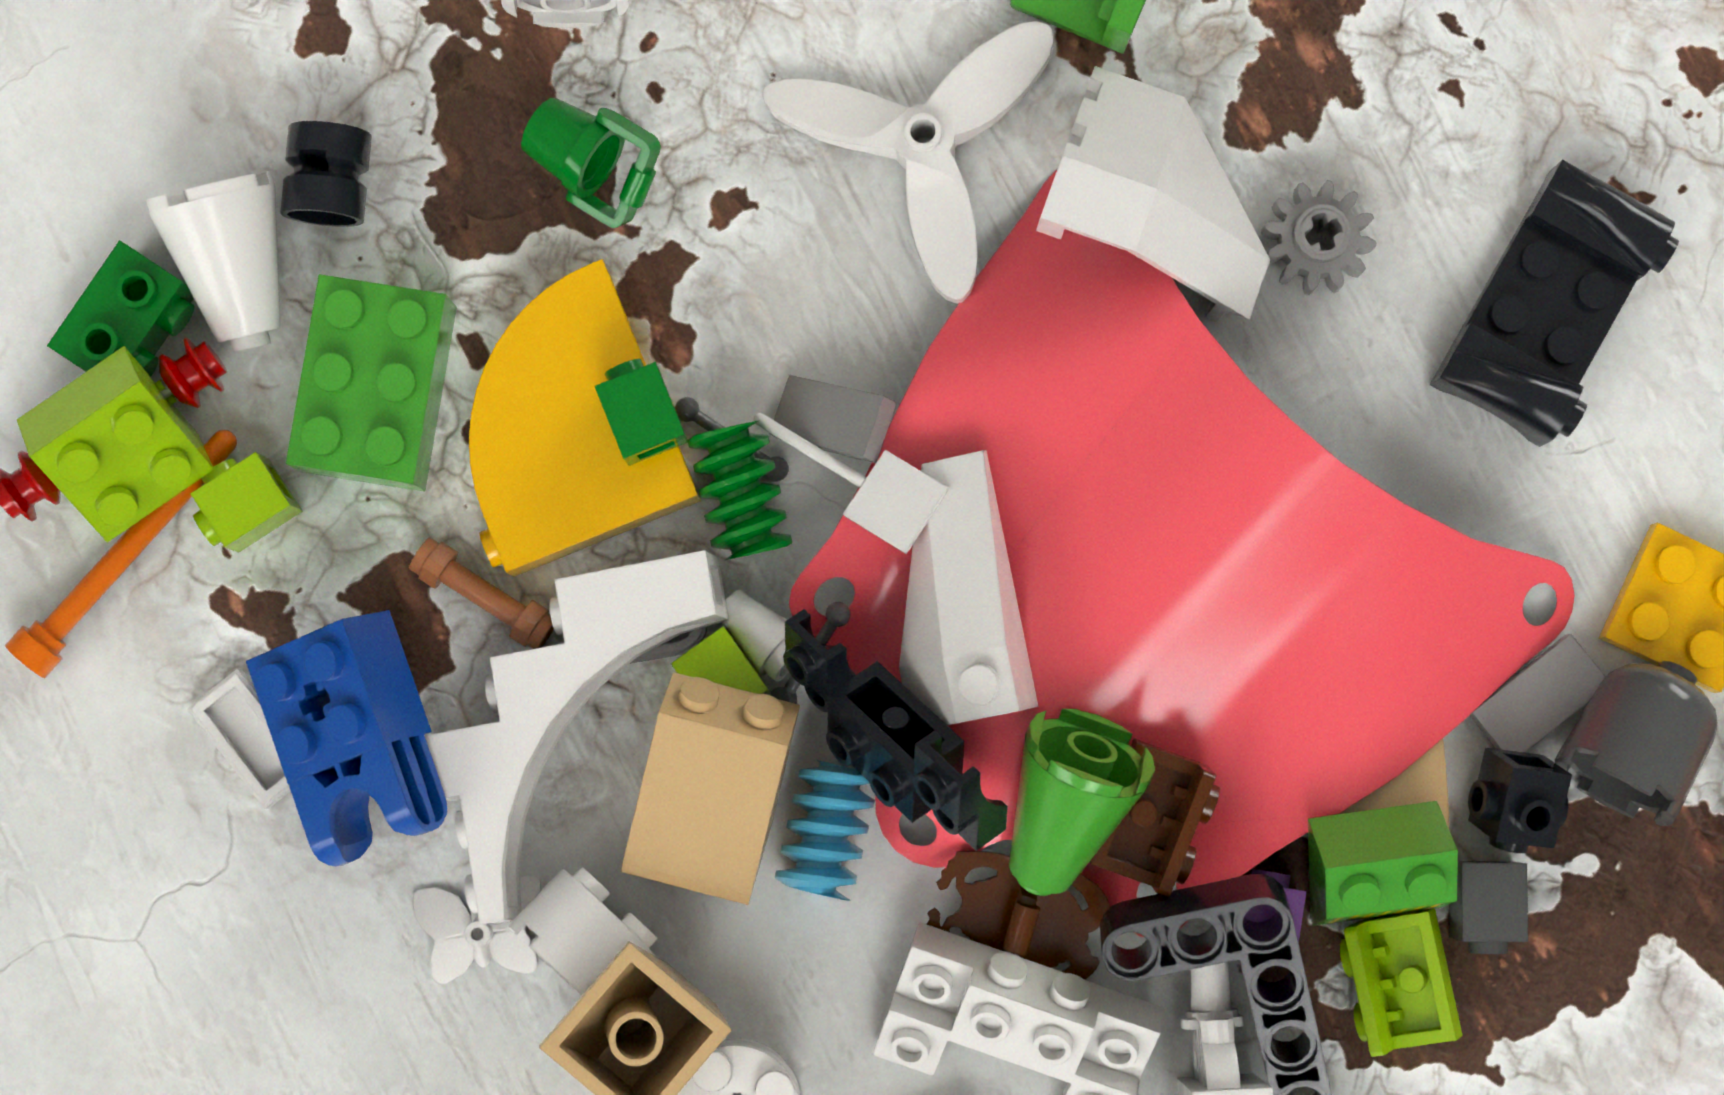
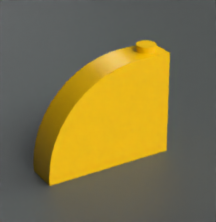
(542, 439)

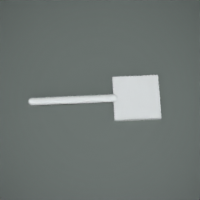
(890, 501)

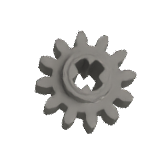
(1326, 215)

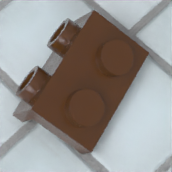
(1158, 829)

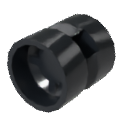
(326, 173)

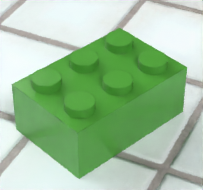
(371, 383)

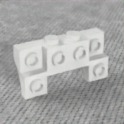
(1017, 1014)

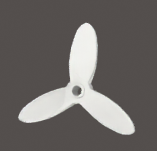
(960, 108)

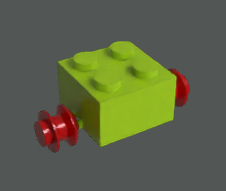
(114, 440)

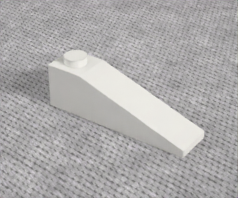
(962, 614)

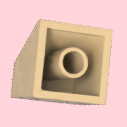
(710, 788)
(637, 1029)

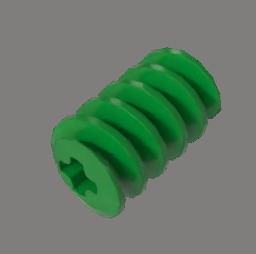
(739, 490)

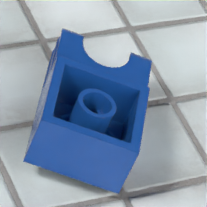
(350, 731)

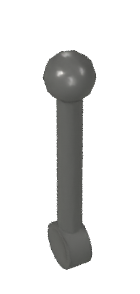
(689, 411)
(837, 616)

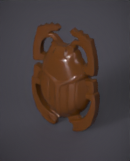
(1020, 922)

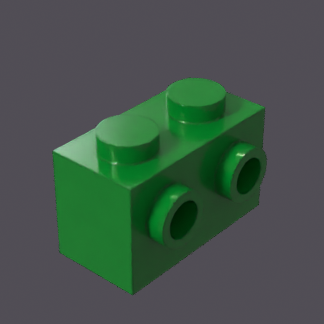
(124, 305)

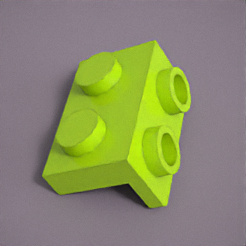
(1400, 982)

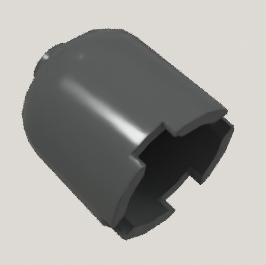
(1642, 740)

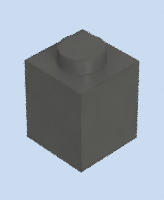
(1490, 906)

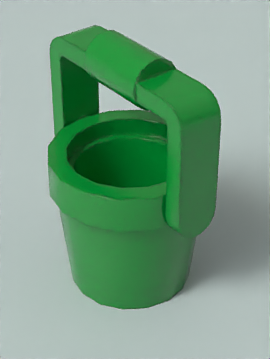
(584, 152)

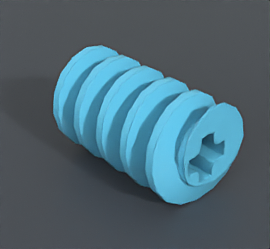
(826, 830)

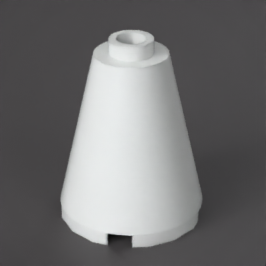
(227, 253)

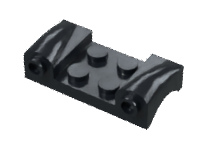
(1554, 302)

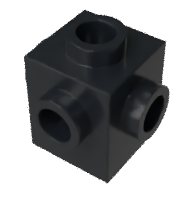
(1519, 800)

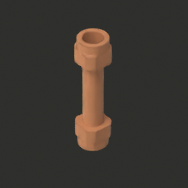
(438, 564)

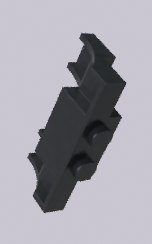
(892, 738)

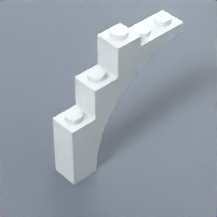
(496, 766)

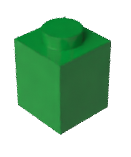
(640, 411)

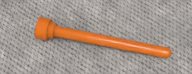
(42, 642)

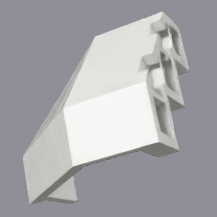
(1153, 186)

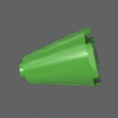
(1072, 796)

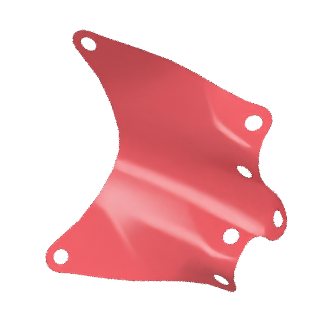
(1183, 559)

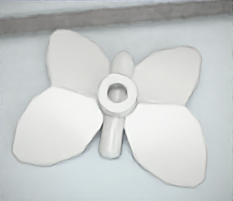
(462, 939)

